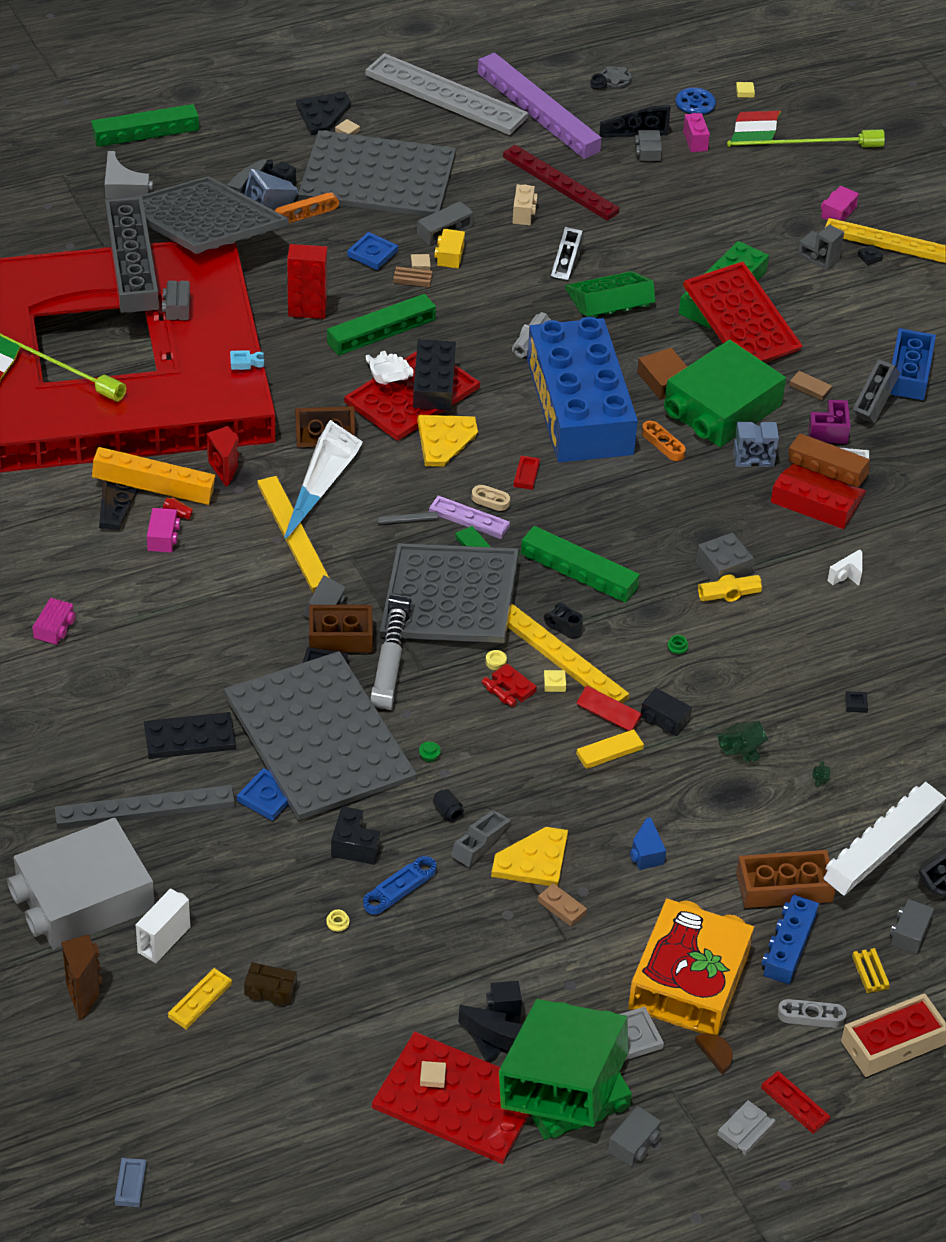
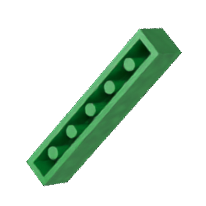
(145, 125)
(381, 324)
(580, 564)

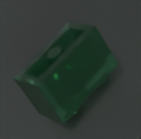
(743, 739)

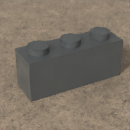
(453, 217)
(876, 391)

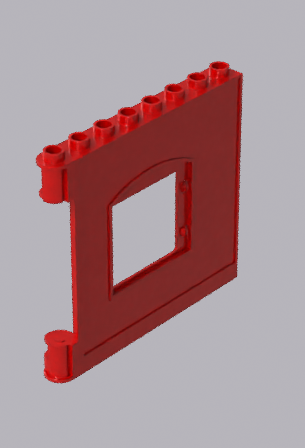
(161, 408)

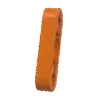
(654, 432)

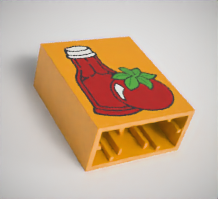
(691, 967)

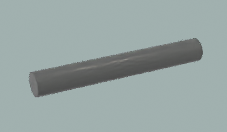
(407, 518)

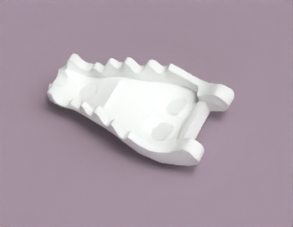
(389, 368)

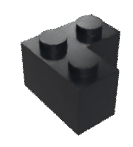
(353, 841)

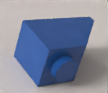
(647, 847)

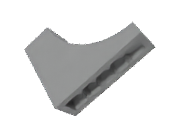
(123, 182)

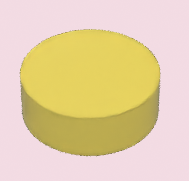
(495, 659)

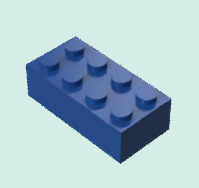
(913, 360)

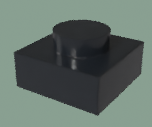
(870, 255)

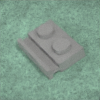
(746, 1127)

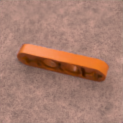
(325, 203)

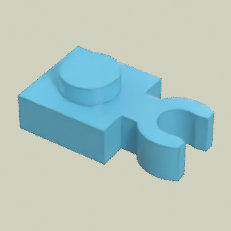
(243, 359)

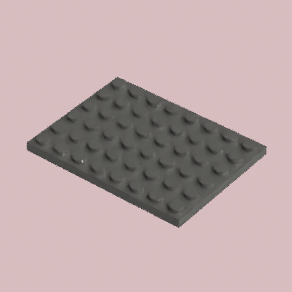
(378, 173)
(207, 214)
(319, 735)

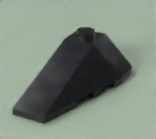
(644, 119)

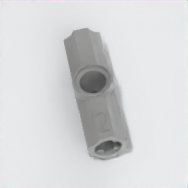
(520, 347)

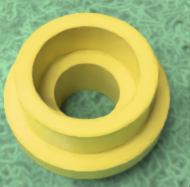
(337, 920)

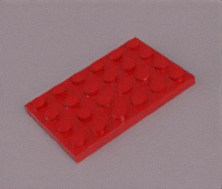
(742, 312)
(392, 404)
(462, 1111)

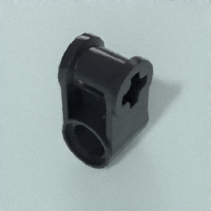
(566, 621)

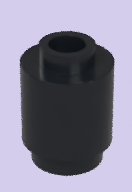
(448, 805)

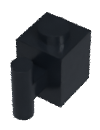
(282, 171)

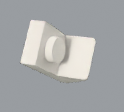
(847, 567)

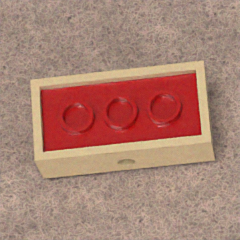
(894, 1034)

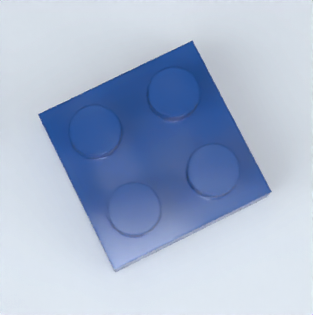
(372, 250)
(263, 795)

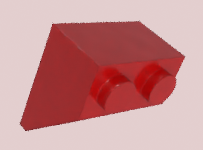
(223, 453)

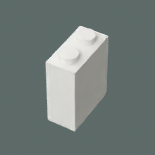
(163, 925)

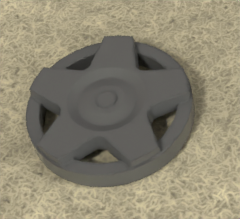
(617, 75)

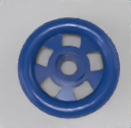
(695, 101)

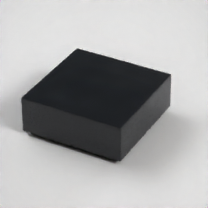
(856, 702)

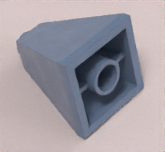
(269, 190)

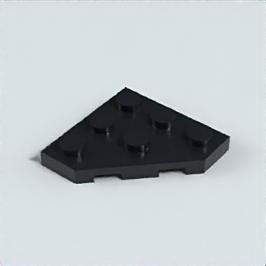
(322, 110)

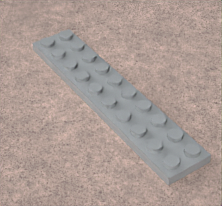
(447, 94)

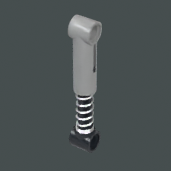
(390, 653)

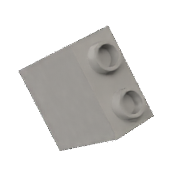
(81, 883)

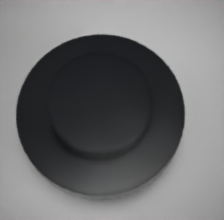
(598, 81)

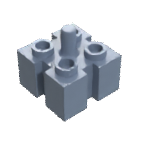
(755, 444)

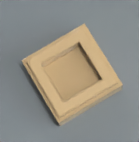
(347, 127)
(420, 261)
(432, 1074)

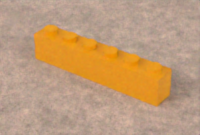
(153, 475)

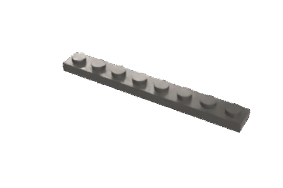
(144, 806)

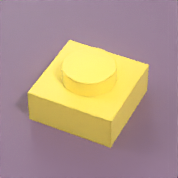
(554, 681)

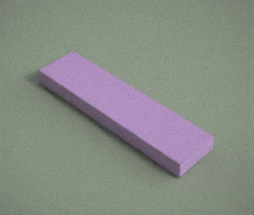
(469, 517)

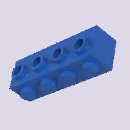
(790, 939)

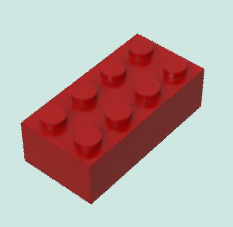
(307, 281)

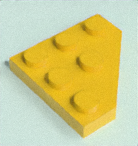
(444, 437)
(533, 859)

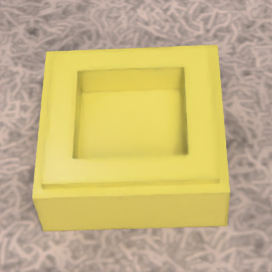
(745, 89)

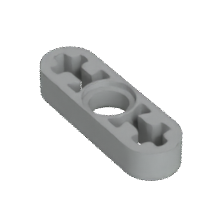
(804, 1019)

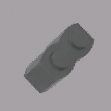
(648, 145)

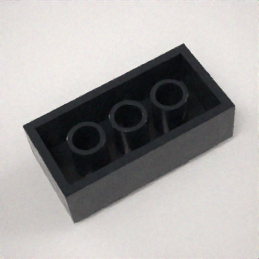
(434, 374)

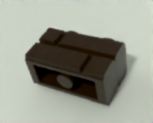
(270, 984)

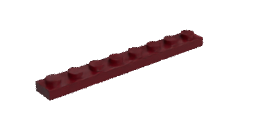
(561, 182)

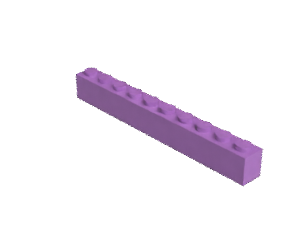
(539, 105)

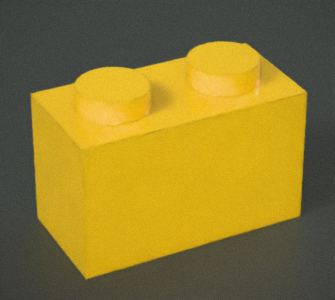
(450, 248)

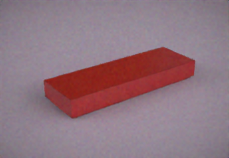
(609, 709)
(795, 1102)

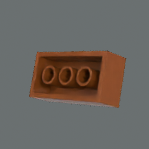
(776, 877)

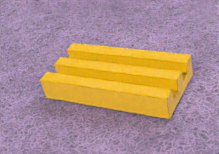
(878, 967)

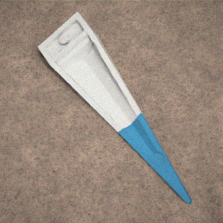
(331, 456)

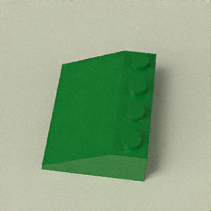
(611, 293)

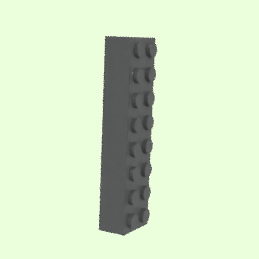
(131, 255)

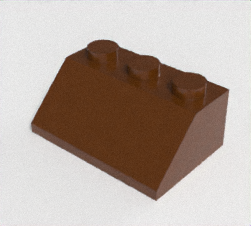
(312, 422)
(341, 627)
(82, 972)

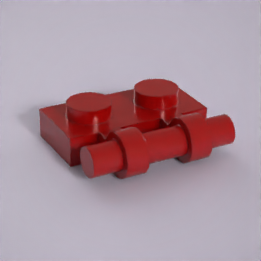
(513, 682)

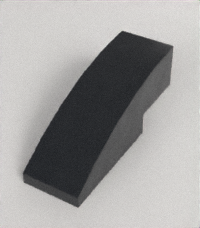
(489, 1026)

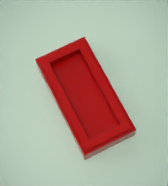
(526, 472)

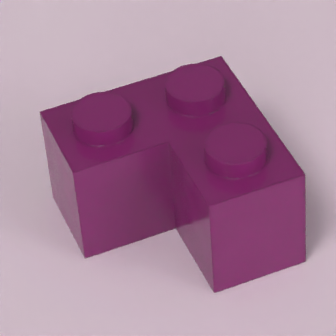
(831, 425)

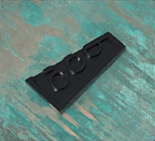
(115, 504)

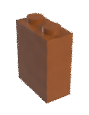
(658, 368)

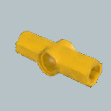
(729, 588)

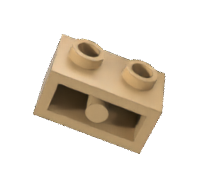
(524, 204)

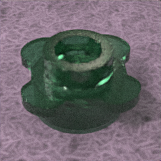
(821, 773)

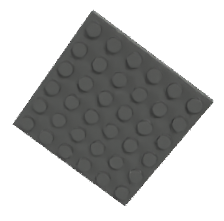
(454, 591)

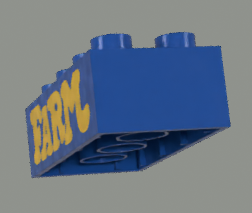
(581, 390)

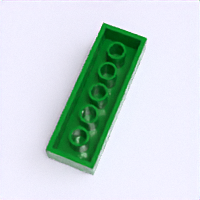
(755, 261)

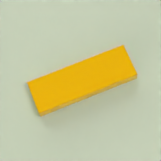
(609, 749)
(200, 998)

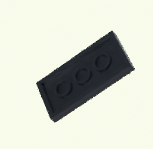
(189, 735)

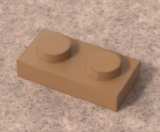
(562, 905)

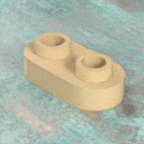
(490, 497)

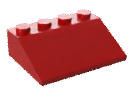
(816, 495)

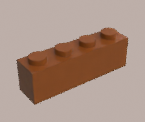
(829, 460)

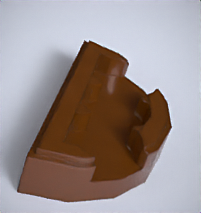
(716, 1050)

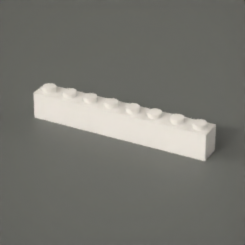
(884, 838)

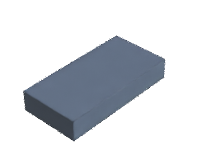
(130, 1182)

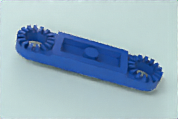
(399, 885)

